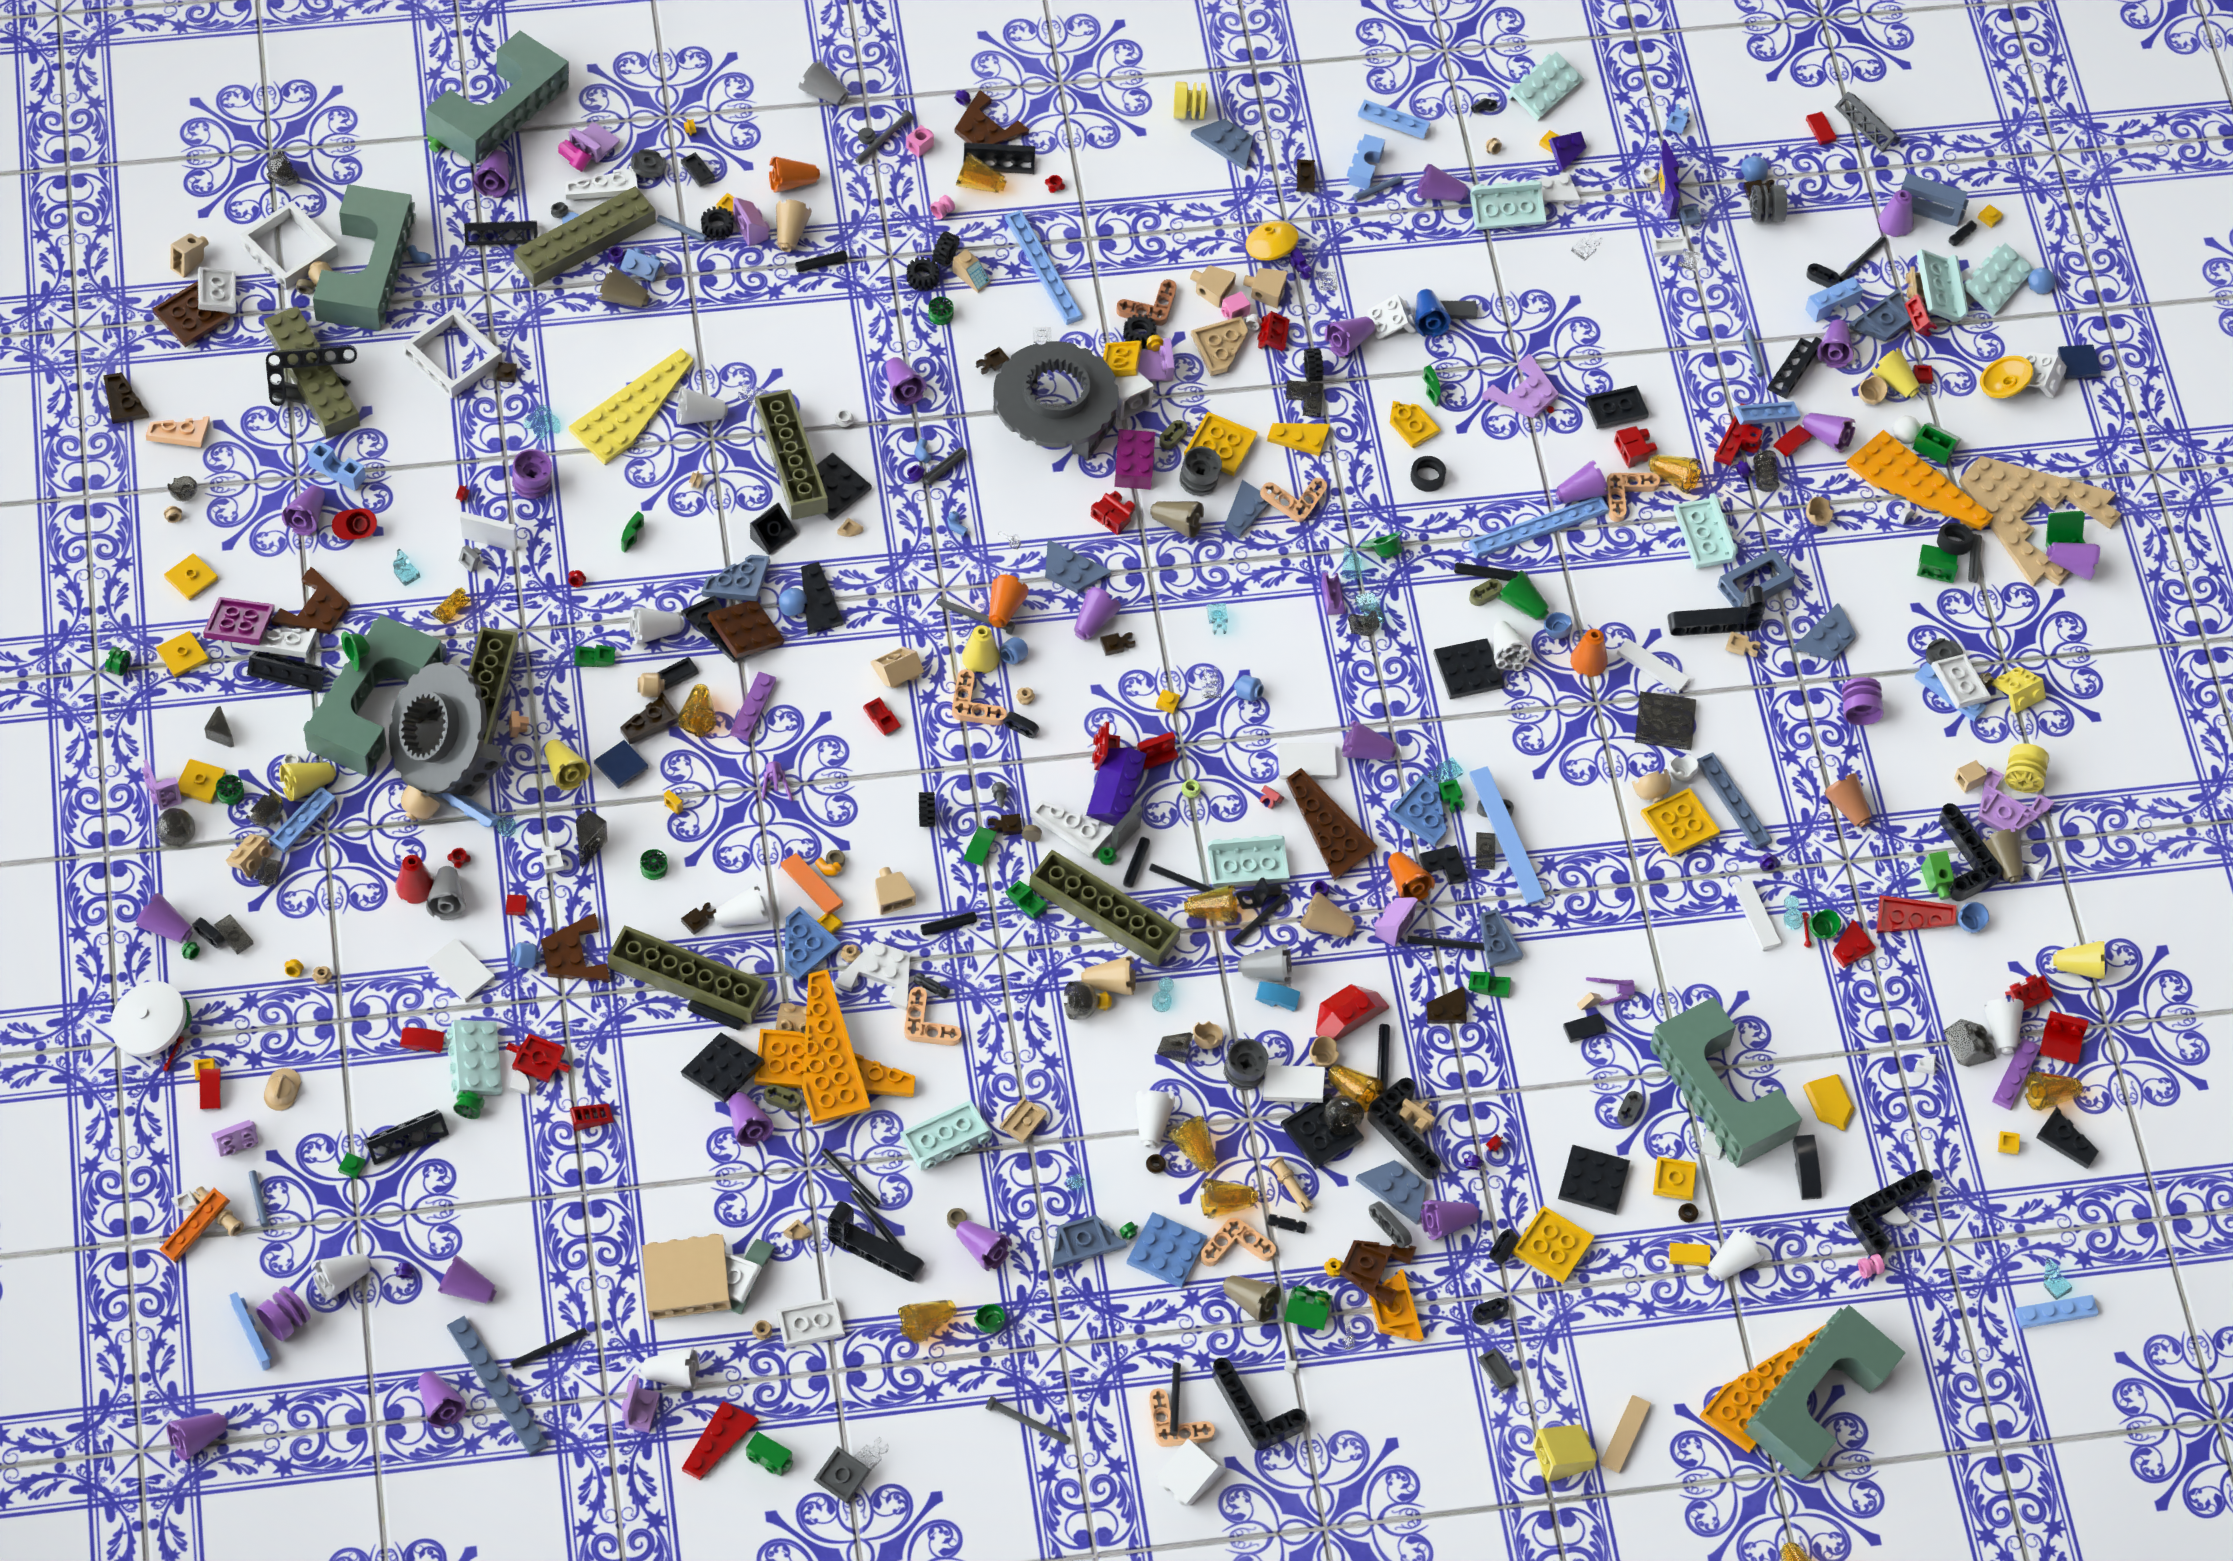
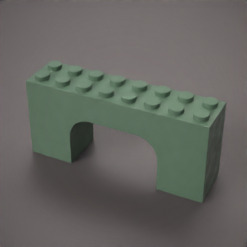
(478, 129)
(365, 296)
(335, 727)
(1740, 1127)
(1783, 1420)

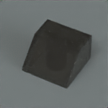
(591, 835)

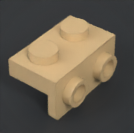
(1915, 284)
(250, 854)
(791, 1018)

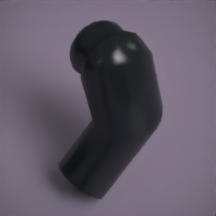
(1484, 104)

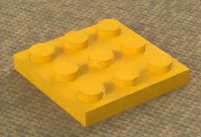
(1226, 438)
(1680, 822)
(1553, 1244)

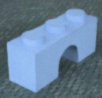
(1369, 150)
(1822, 303)
(325, 461)

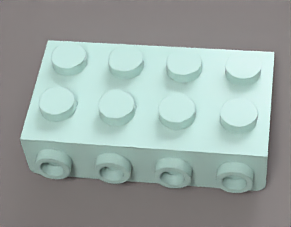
(1545, 85)
(1508, 205)
(1998, 278)
(1942, 285)
(1706, 532)
(1247, 860)
(474, 1057)
(946, 1135)

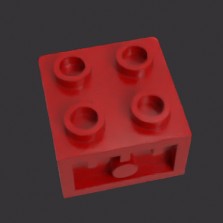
(2063, 1037)

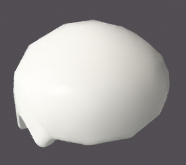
(1906, 429)
(1683, 768)

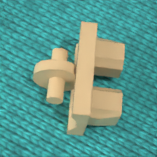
(1419, 1113)

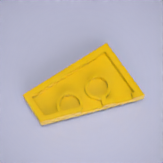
(1299, 436)

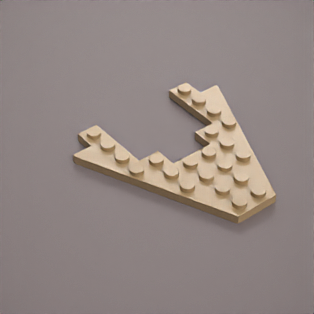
(2009, 495)

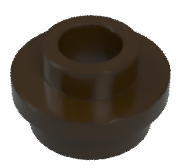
(1155, 1158)
(1688, 1207)

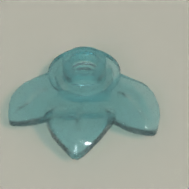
(542, 424)

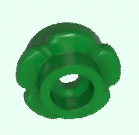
(1107, 860)
(190, 950)
(1128, 1230)

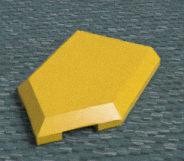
(1412, 423)
(1830, 1100)

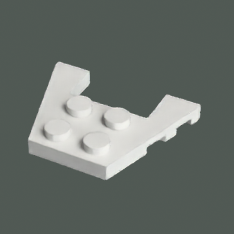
(882, 965)

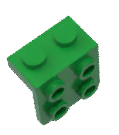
(2065, 527)

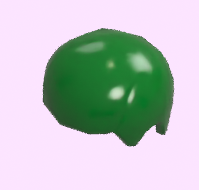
(1825, 924)
(990, 1318)

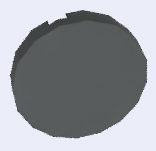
(648, 163)
(1942, 649)

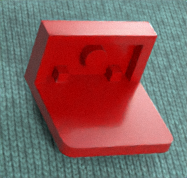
(1103, 741)

